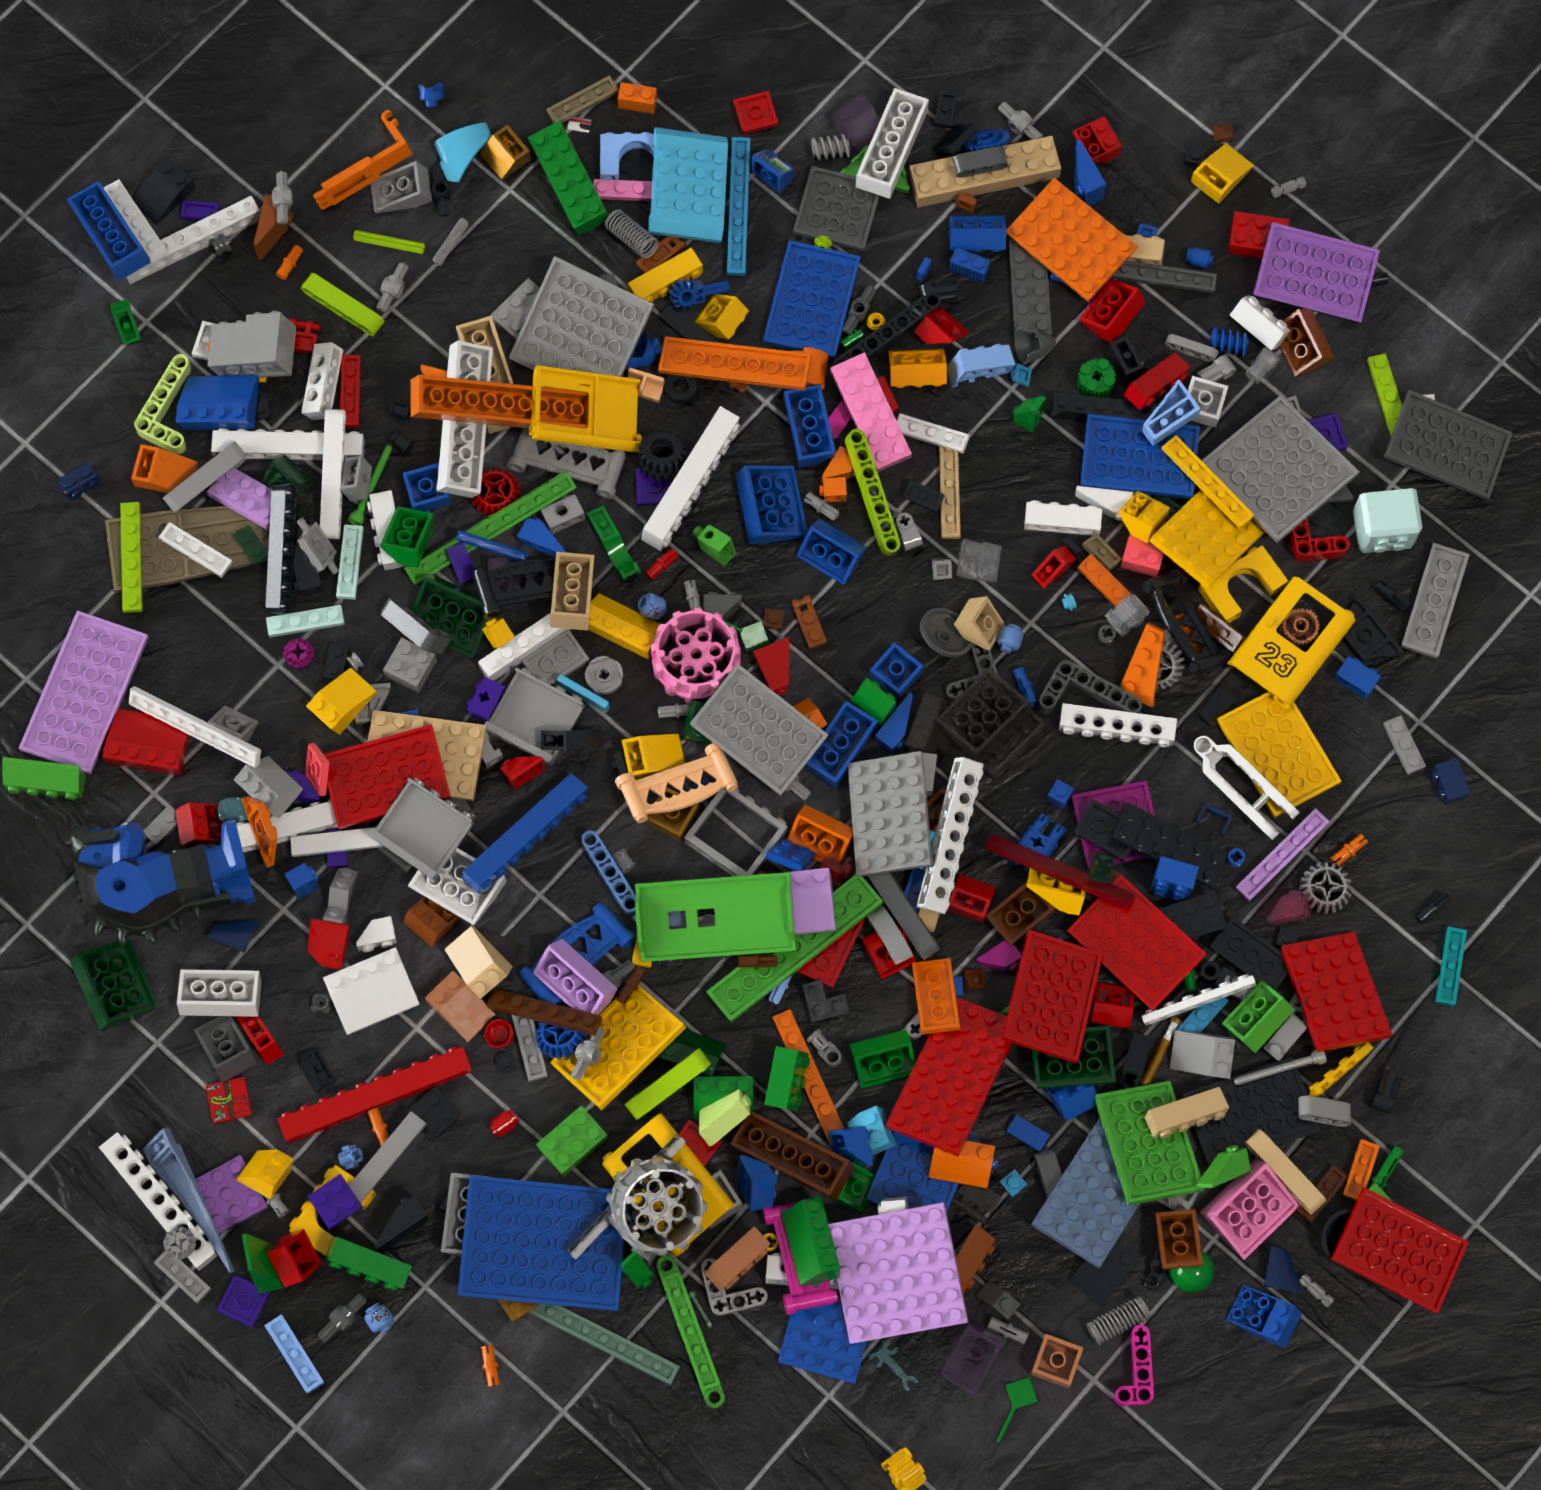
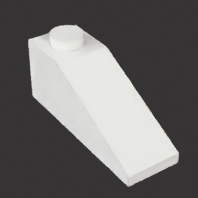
(1108, 500)

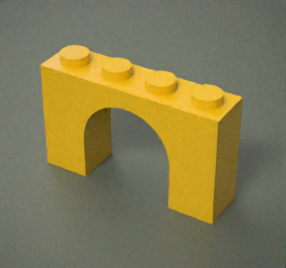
(1255, 563)
(308, 1218)

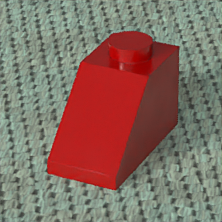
(1054, 566)

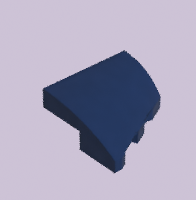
(234, 933)
(1281, 1272)

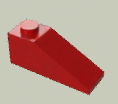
(260, 1038)

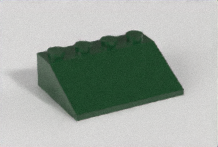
(453, 611)
(114, 984)
(1093, 1066)

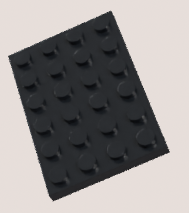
(1255, 1105)

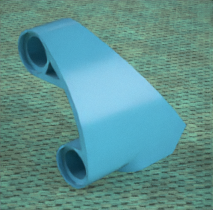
(459, 148)

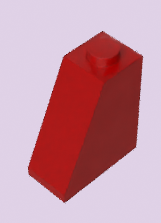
(774, 665)

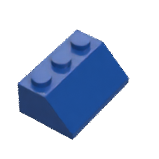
(977, 233)
(831, 551)

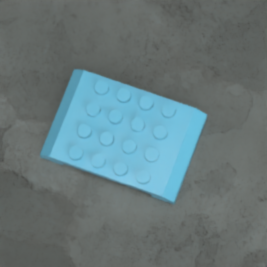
(688, 185)

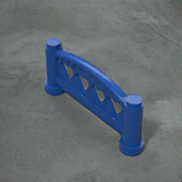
(612, 933)

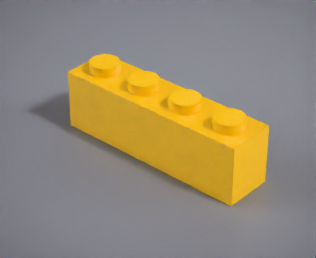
(660, 279)

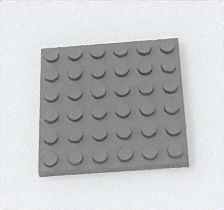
(581, 323)
(1280, 468)

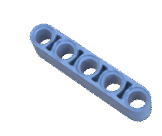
(609, 864)

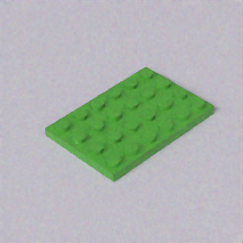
(1145, 1165)

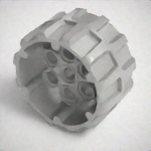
(664, 1238)

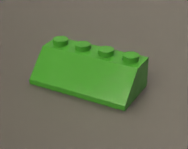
(43, 778)

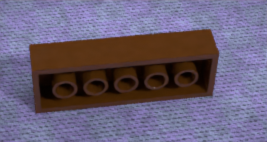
(793, 1155)

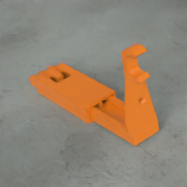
(365, 170)

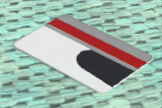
(579, 124)

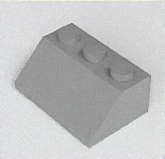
(269, 785)

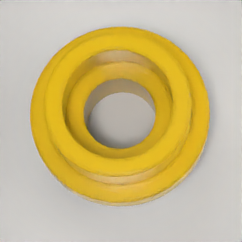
(875, 317)

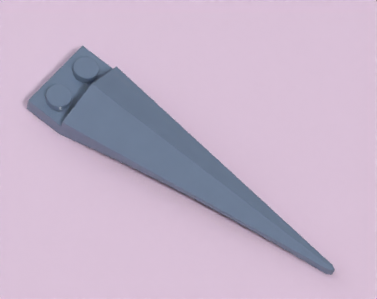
(172, 1166)

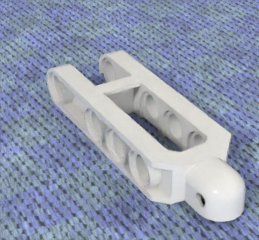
(1212, 754)

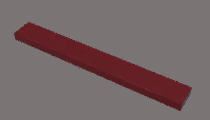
(1058, 871)

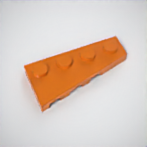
(1145, 665)

